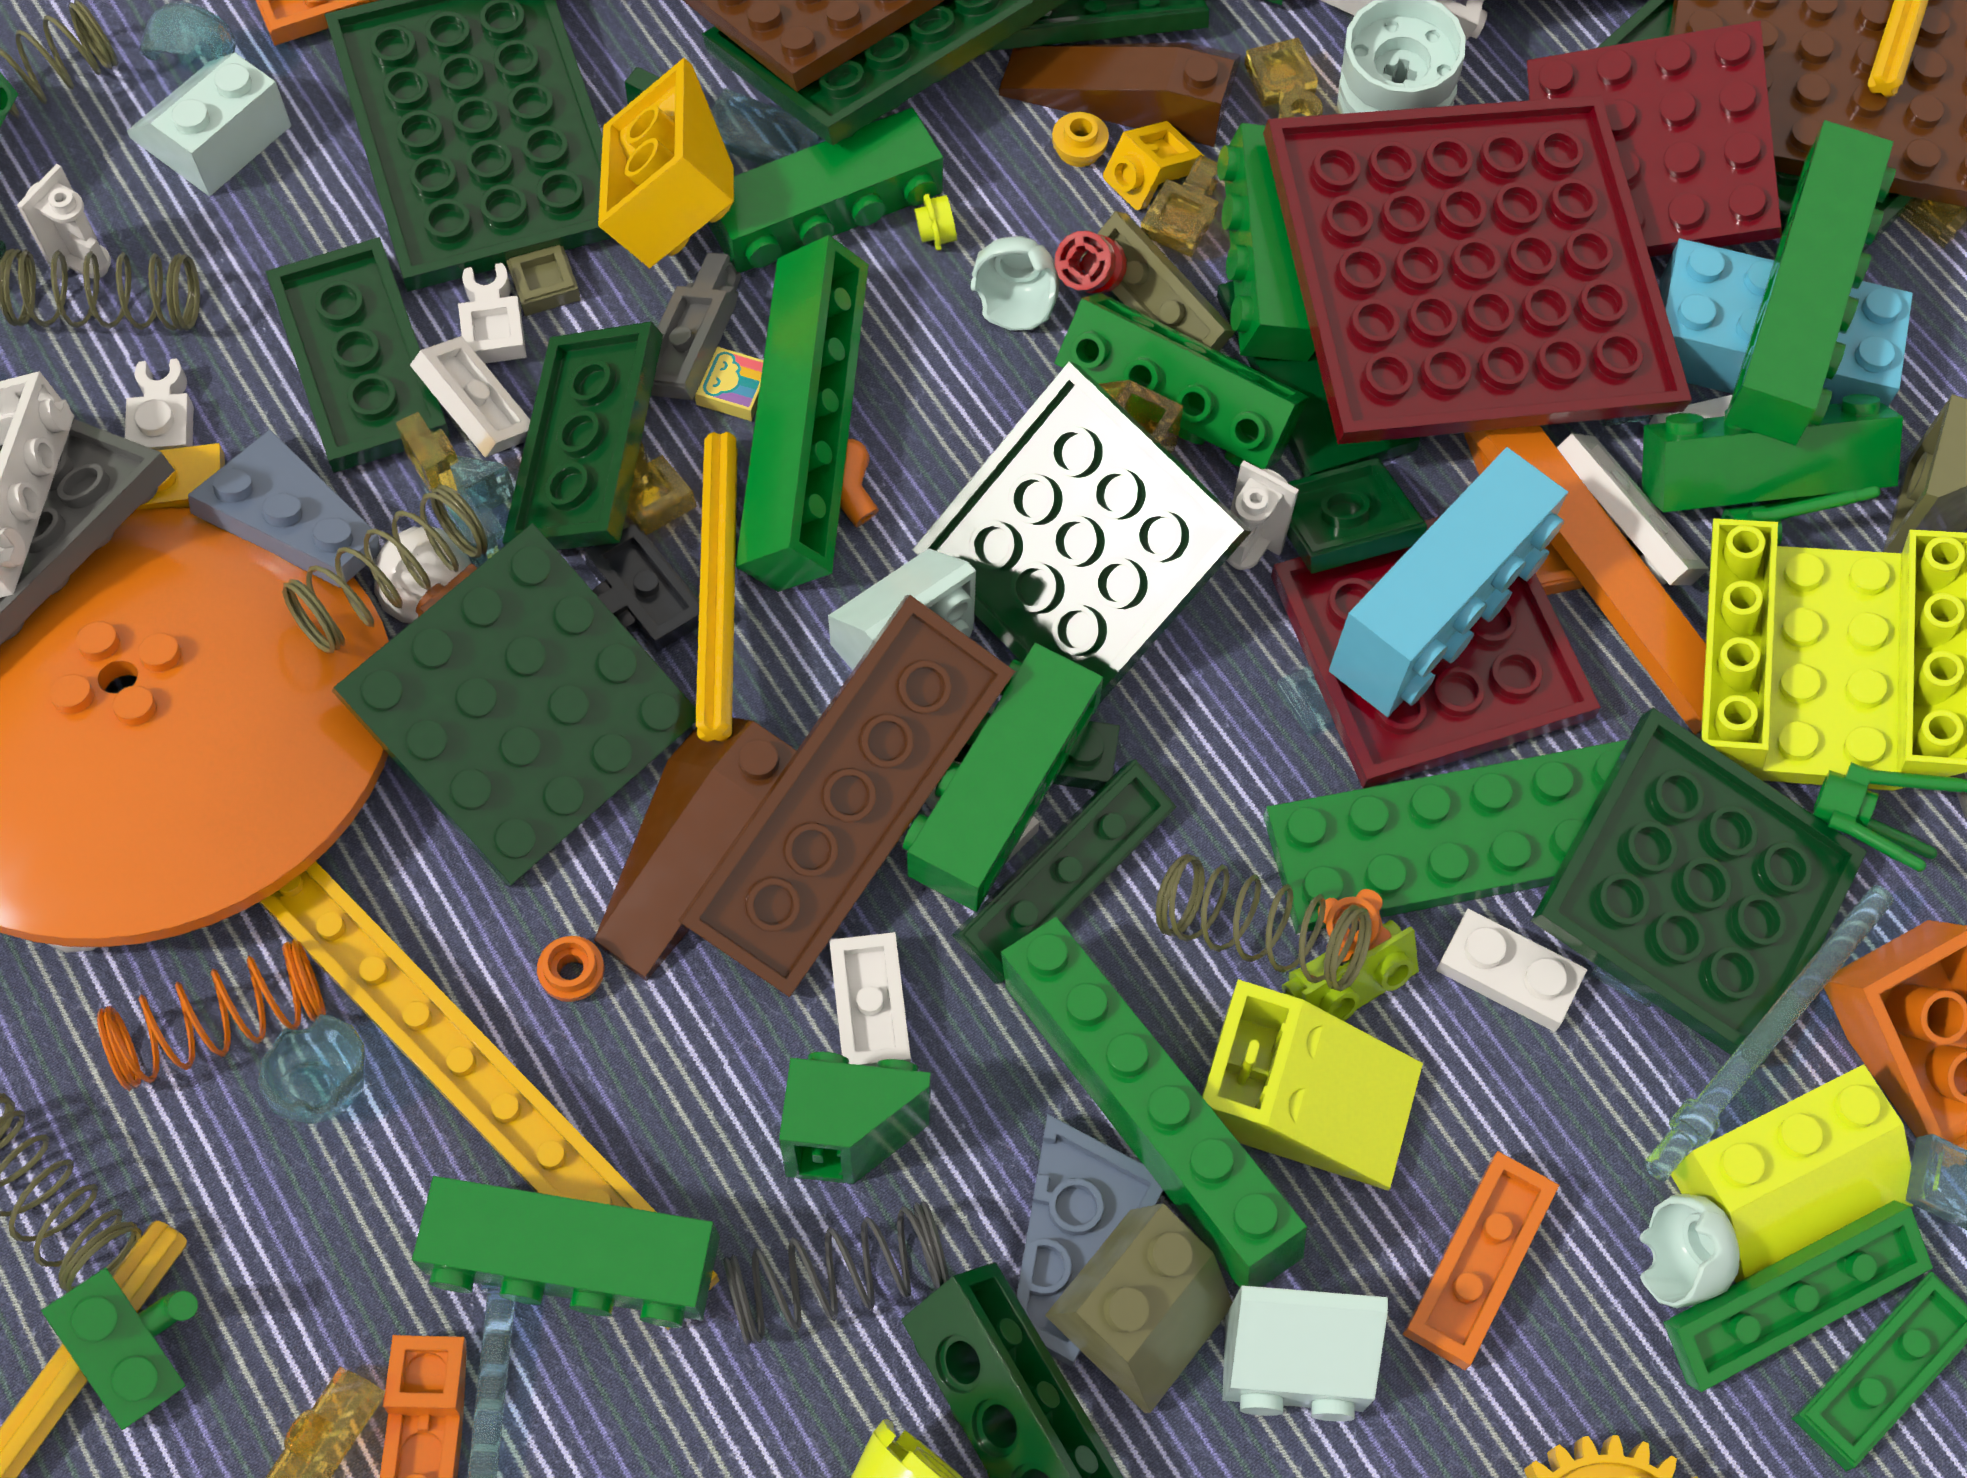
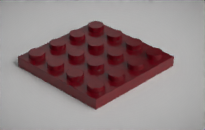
(1686, 128)
(1503, 688)

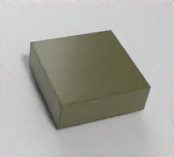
(543, 280)

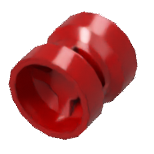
(1103, 262)

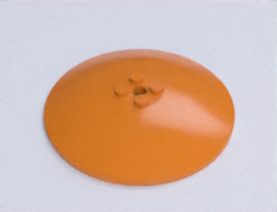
(203, 775)

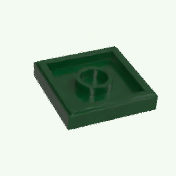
(1351, 516)

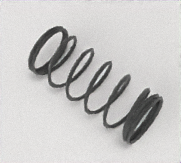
(924, 1226)

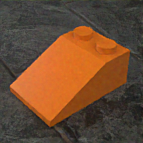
(1909, 1024)

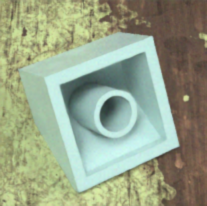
(214, 122)
(1303, 1351)

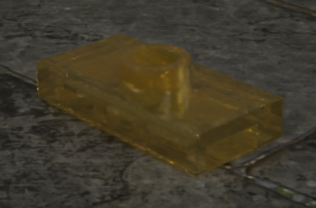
(329, 1429)

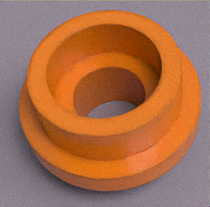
(564, 951)

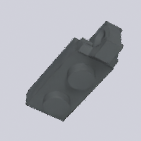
(694, 327)

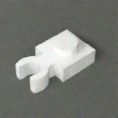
(492, 318)
(164, 414)

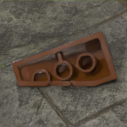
(1128, 83)
(688, 827)

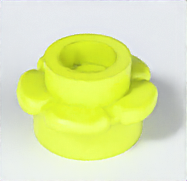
(936, 221)

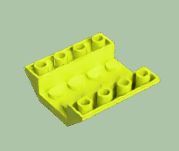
(1836, 655)

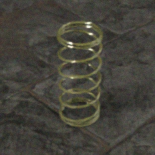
(90, 36)
(27, 287)
(307, 594)
(1332, 961)
(70, 1263)

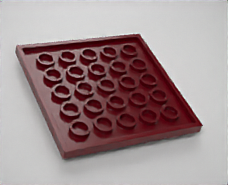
(1473, 268)

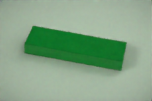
(1886, 1372)

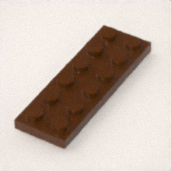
(847, 795)

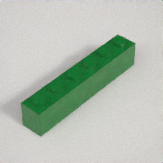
(1811, 285)
(803, 416)
(1154, 1107)

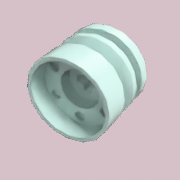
(1401, 57)

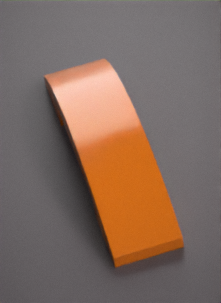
(424, 1407)

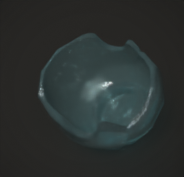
(186, 31)
(313, 1071)

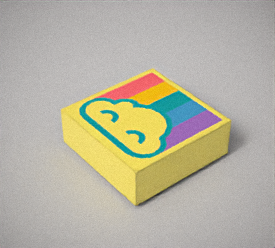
(731, 384)

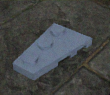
(283, 508)
(1076, 1205)

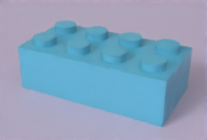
(1715, 302)
(1449, 582)

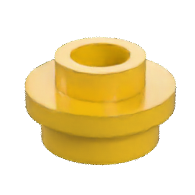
(1082, 149)

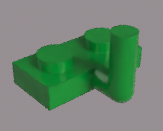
(118, 1345)

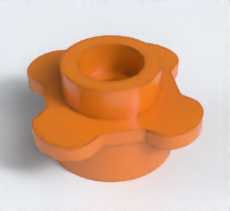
(1367, 899)

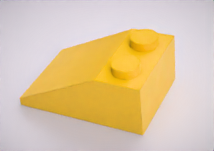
(663, 168)

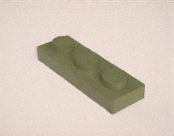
(1160, 289)

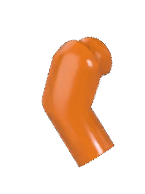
(854, 498)

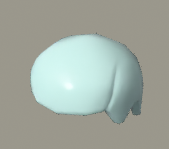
(1016, 283)
(1691, 1251)

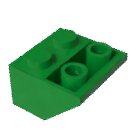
(849, 1116)

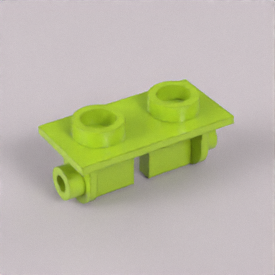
(1384, 970)

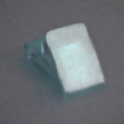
(483, 487)

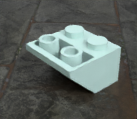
(932, 578)

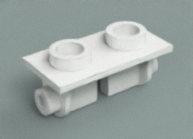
(59, 223)
(1265, 507)

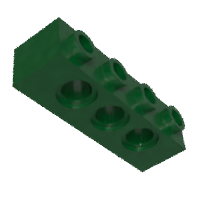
(1004, 1381)

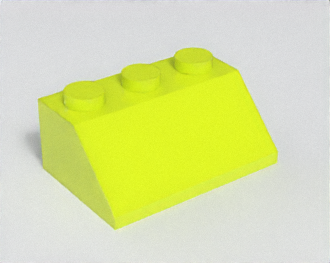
(1803, 1169)

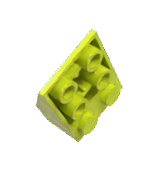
(1310, 1086)

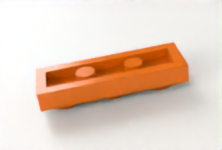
(1481, 1260)

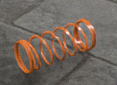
(120, 1047)

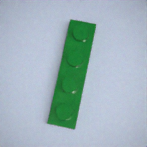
(1798, 1295)

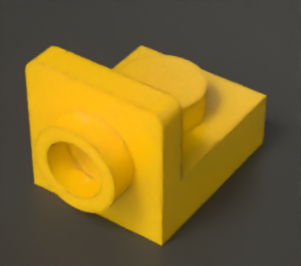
(1147, 159)

